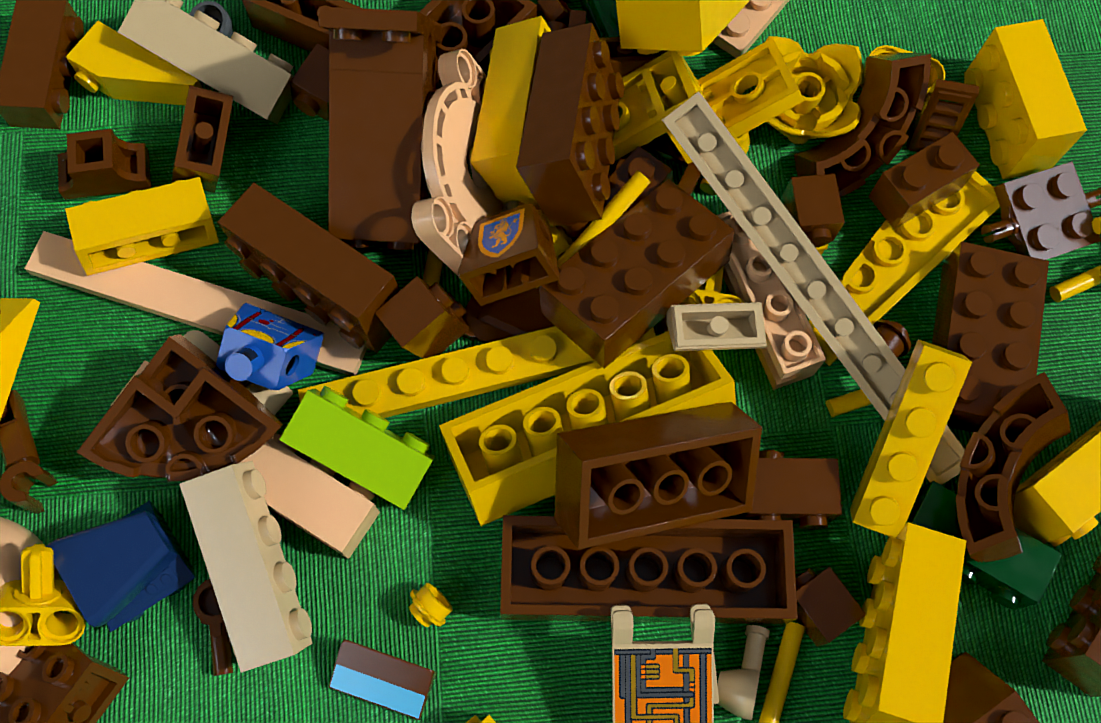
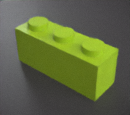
(358, 446)

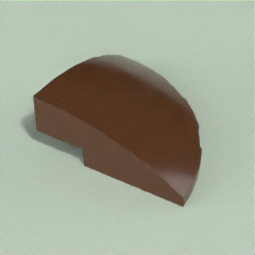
(179, 419)

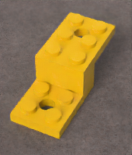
(669, 82)

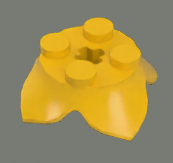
(830, 81)

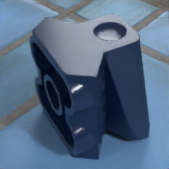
(122, 567)

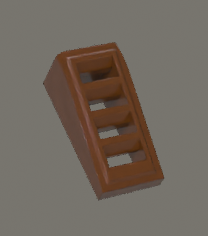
(941, 117)

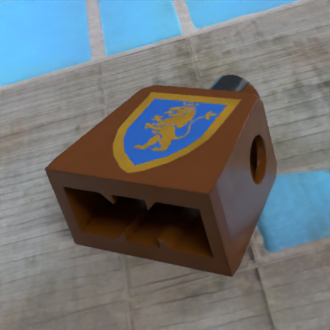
(508, 254)

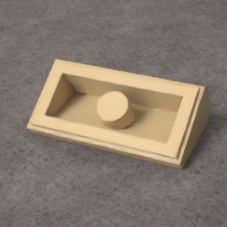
(716, 326)

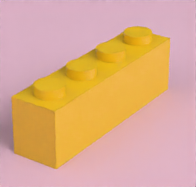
(909, 438)

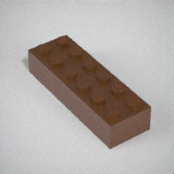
(728, 563)

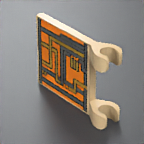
(662, 677)

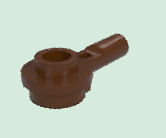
(209, 613)

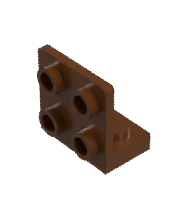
(58, 686)

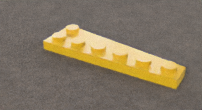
(905, 255)

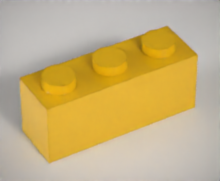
(141, 226)

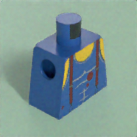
(263, 348)

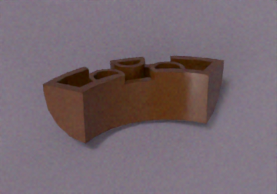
(888, 101)
(996, 460)

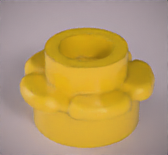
(429, 606)

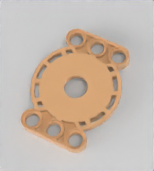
(447, 140)

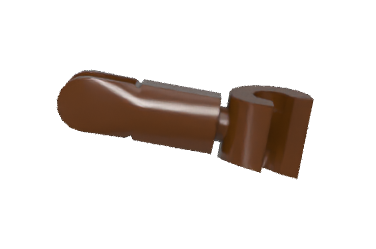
(20, 457)

